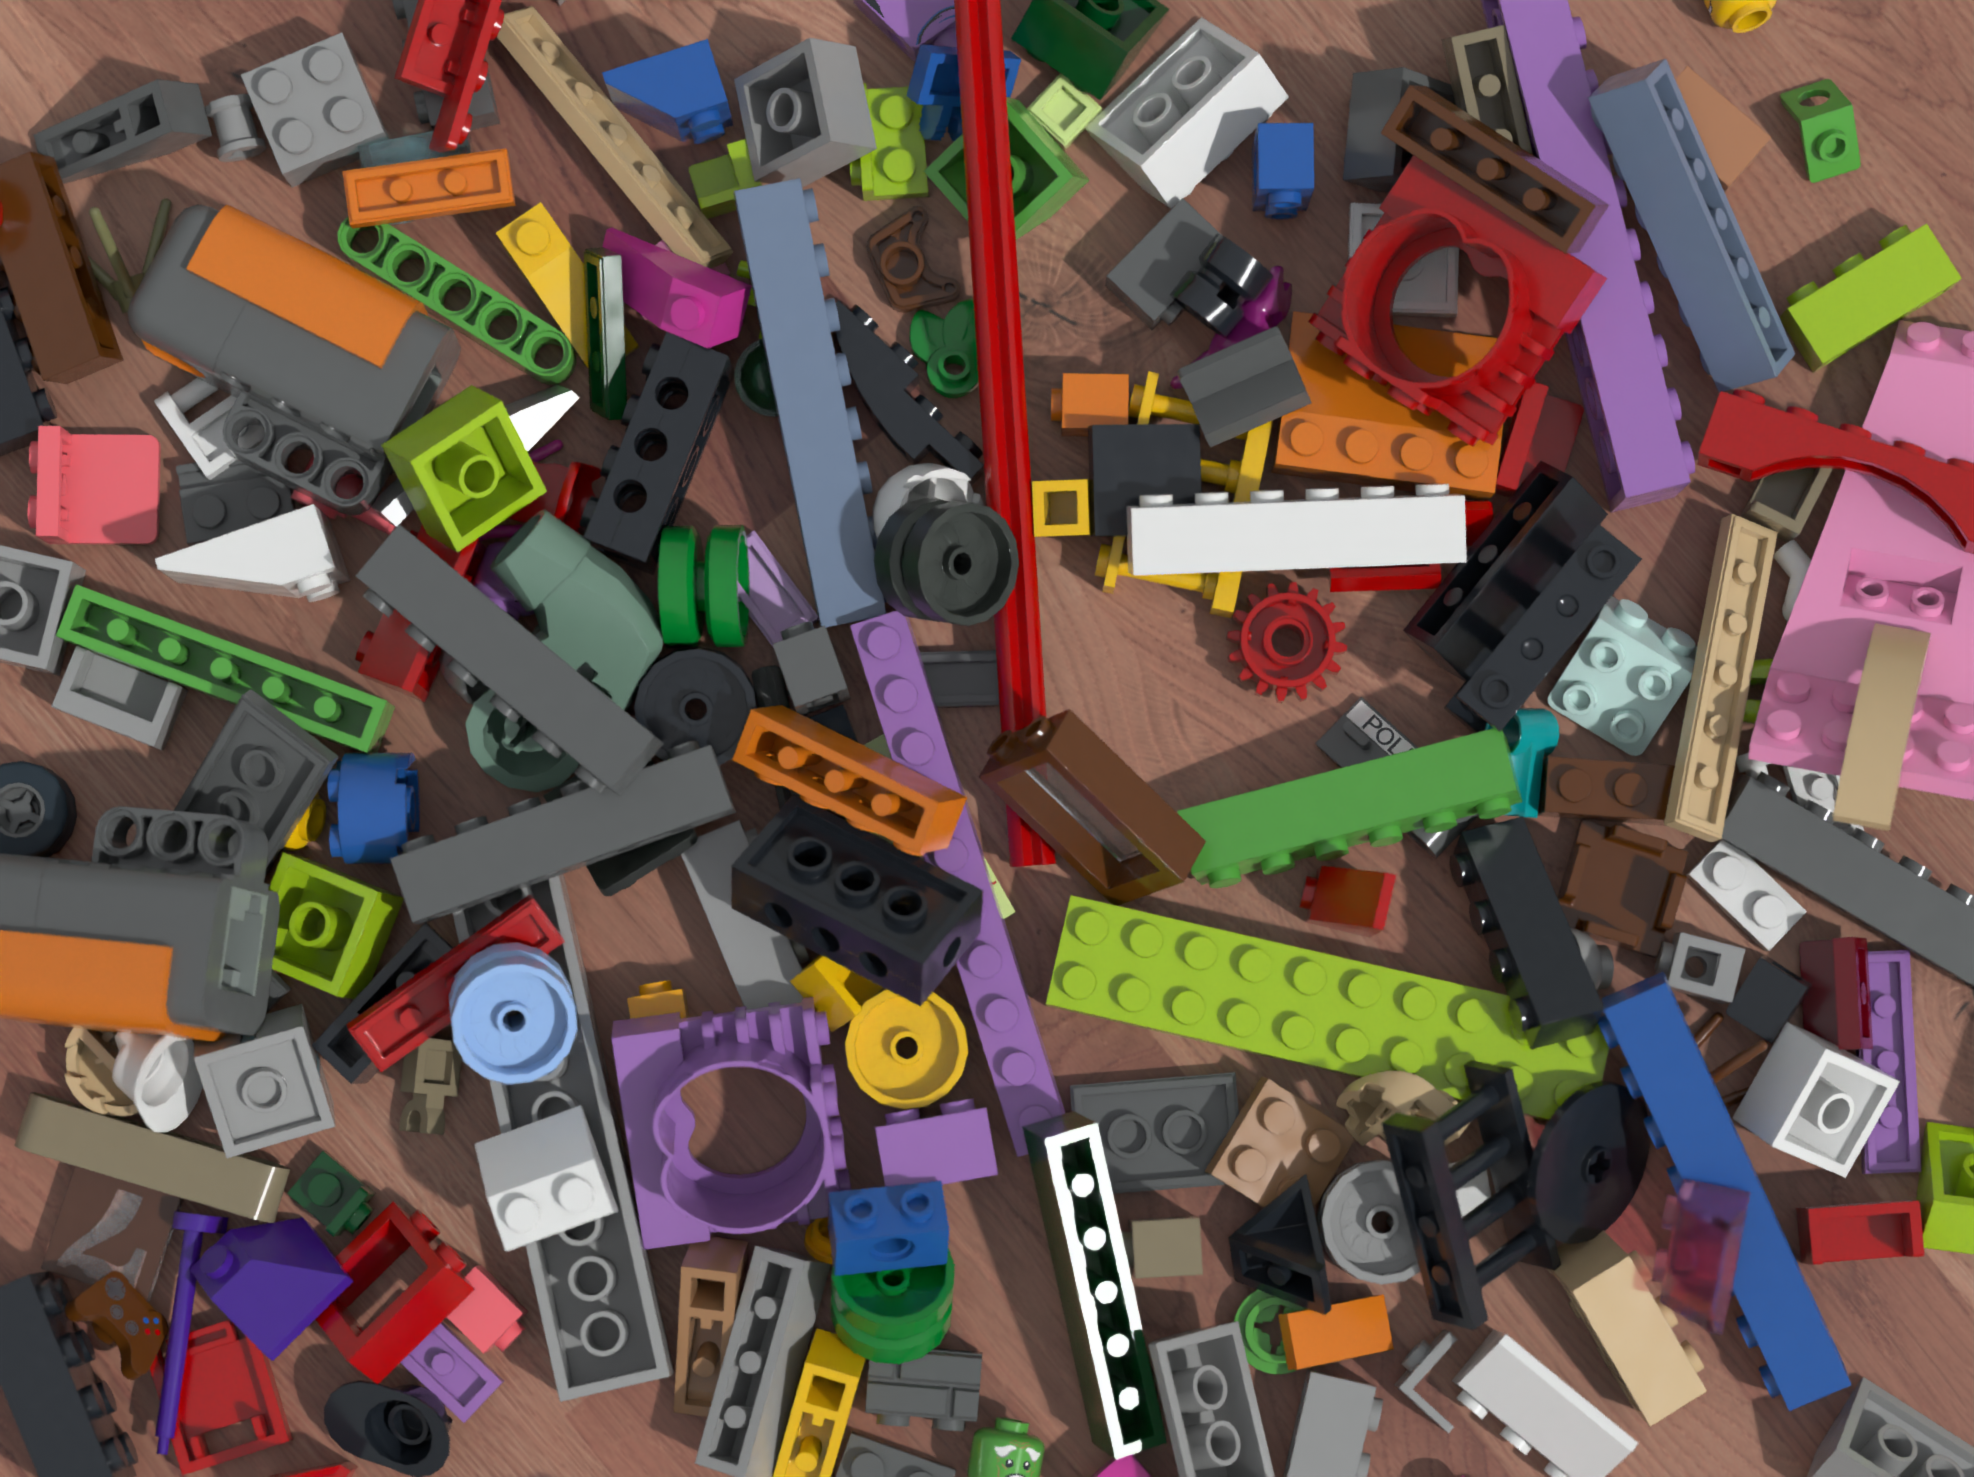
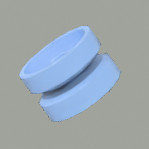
(518, 1045)

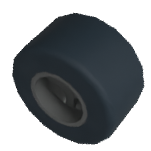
(53, 805)

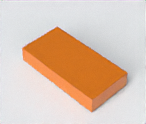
(1345, 1332)

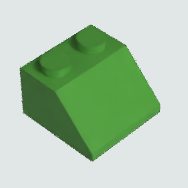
(1039, 169)

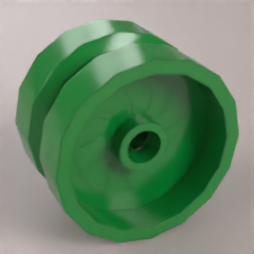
(699, 586)
(893, 1312)

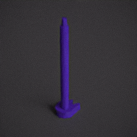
(194, 1228)

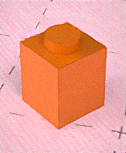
(1090, 401)

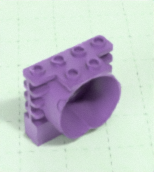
(675, 1192)

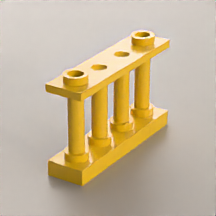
(1237, 477)

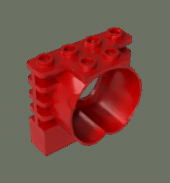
(1435, 213)

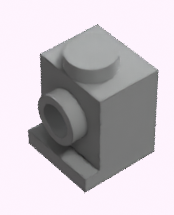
(1720, 964)

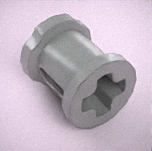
(235, 128)

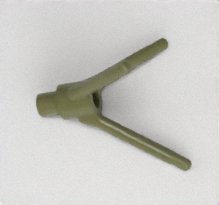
(126, 285)

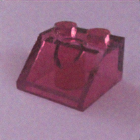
(1702, 1252)

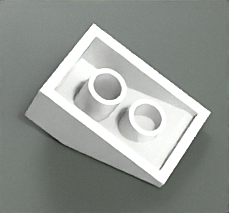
(278, 557)

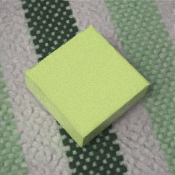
(1064, 110)

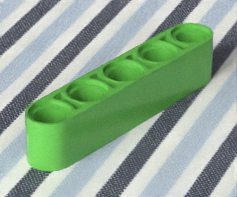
(476, 317)

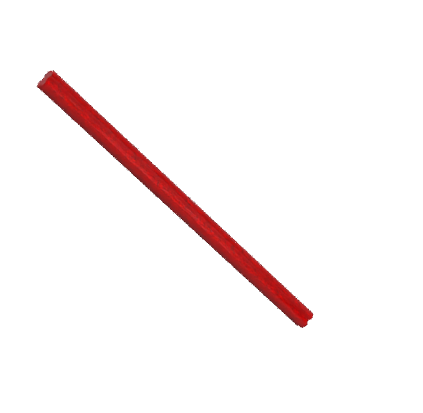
(1001, 375)

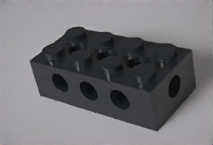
(671, 370)
(856, 899)

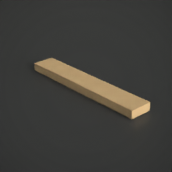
(611, 138)
(1721, 678)

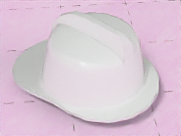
(158, 1077)

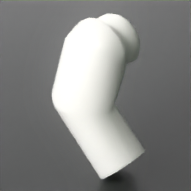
(1795, 564)

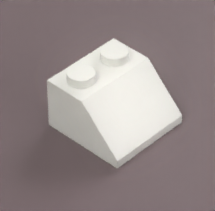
(1815, 1100)
(544, 1178)

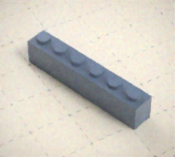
(1691, 226)

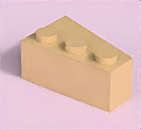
(1630, 1326)

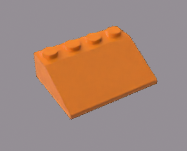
(1367, 436)

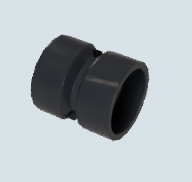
(1223, 265)

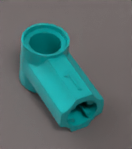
(1530, 737)

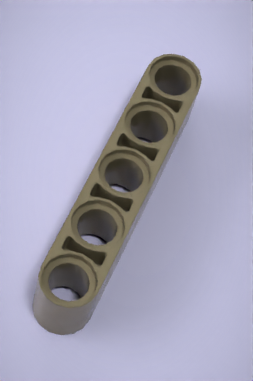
(152, 1159)

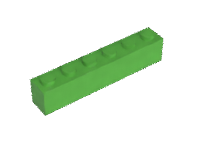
(223, 669)
(1353, 807)

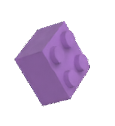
(937, 1147)

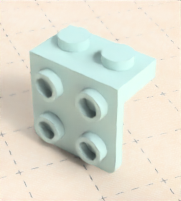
(1625, 676)

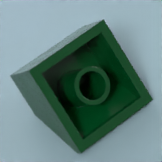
(1089, 38)

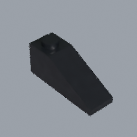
(337, 1043)

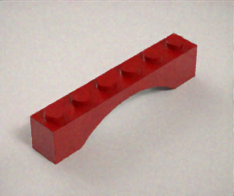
(1758, 440)

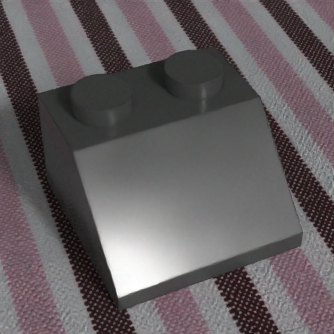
(1369, 156)

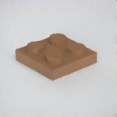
(1276, 1144)

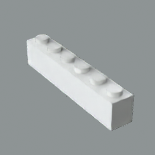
(1296, 533)

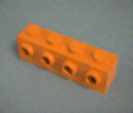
(849, 780)

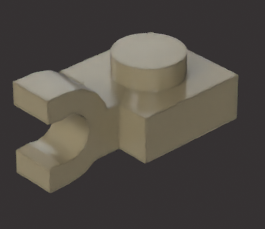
(430, 1074)

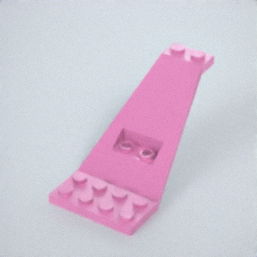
(1891, 566)

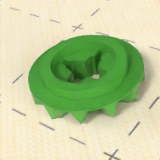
(1259, 1308)

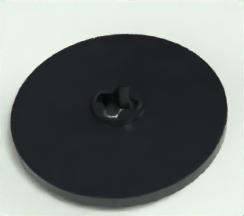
(1588, 1162)

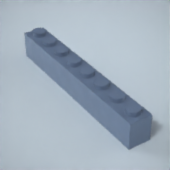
(810, 399)

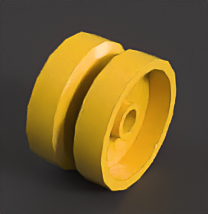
(914, 1080)

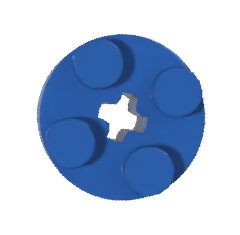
(375, 806)

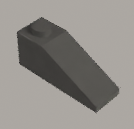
(127, 130)

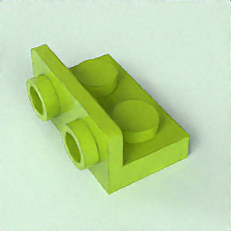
(900, 158)

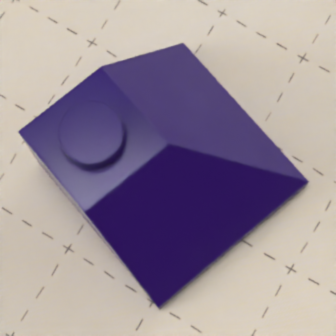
(271, 1280)

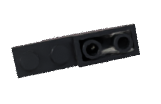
(884, 382)

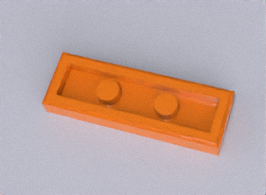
(429, 188)

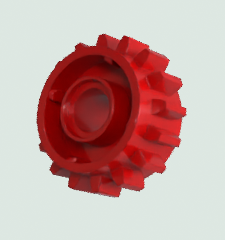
(1286, 612)

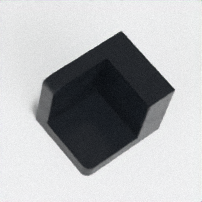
(1768, 998)

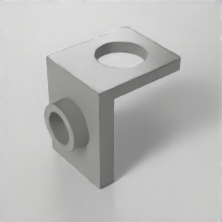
(1418, 1364)

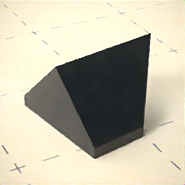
(1283, 1251)

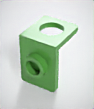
(1825, 130)

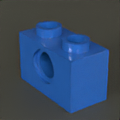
(1282, 169)
(888, 1228)

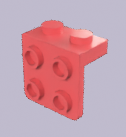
(95, 488)

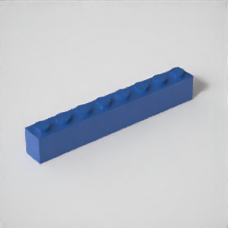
(1707, 1149)

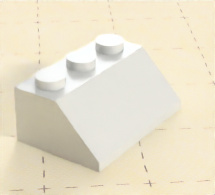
(1188, 111)
(1540, 1410)

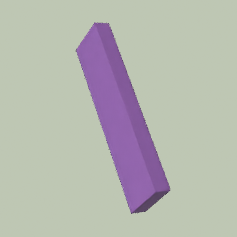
(1895, 1138)

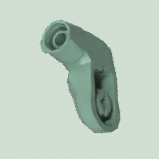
(587, 617)

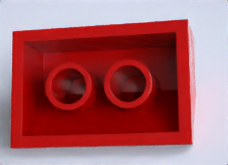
(393, 655)

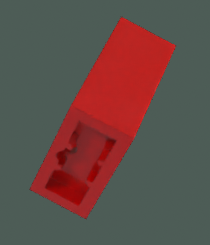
(414, 1312)

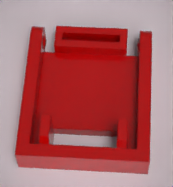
(221, 1386)

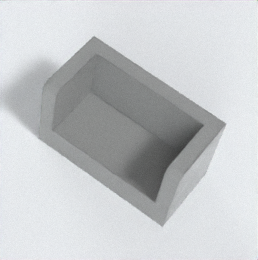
(119, 698)

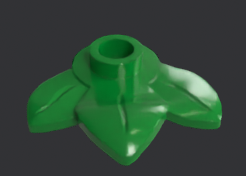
(947, 342)

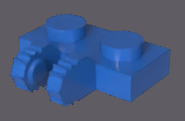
(938, 89)

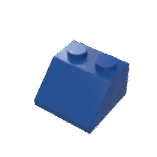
(674, 93)

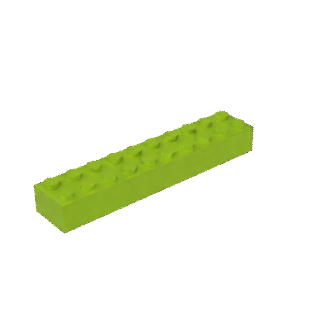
(1303, 1005)

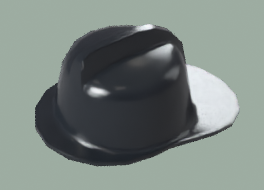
(390, 1426)

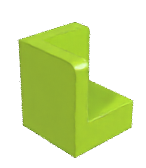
(720, 177)

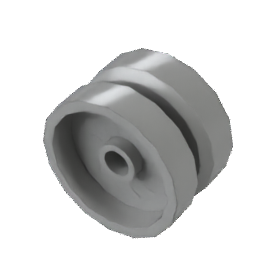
(1347, 1229)

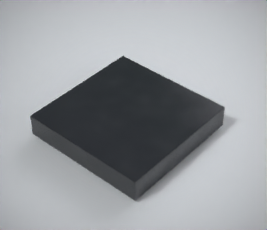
(1138, 462)

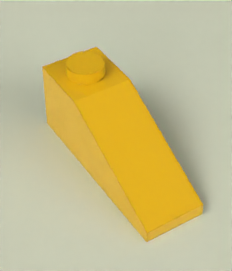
(553, 274)
(820, 1408)

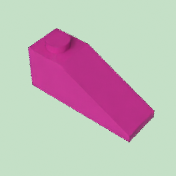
(679, 292)

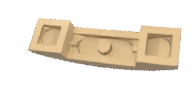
(1880, 726)

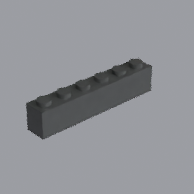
(508, 660)
(560, 835)
(1852, 873)

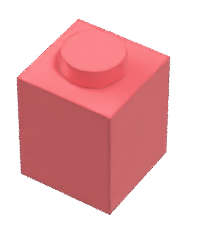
(489, 1313)

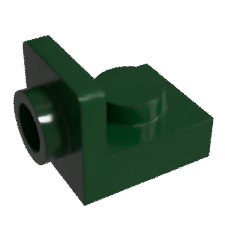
(333, 1195)

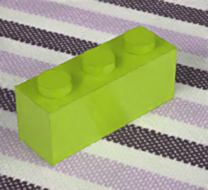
(1868, 295)

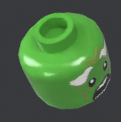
(1005, 1451)

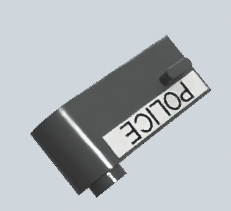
(1367, 735)

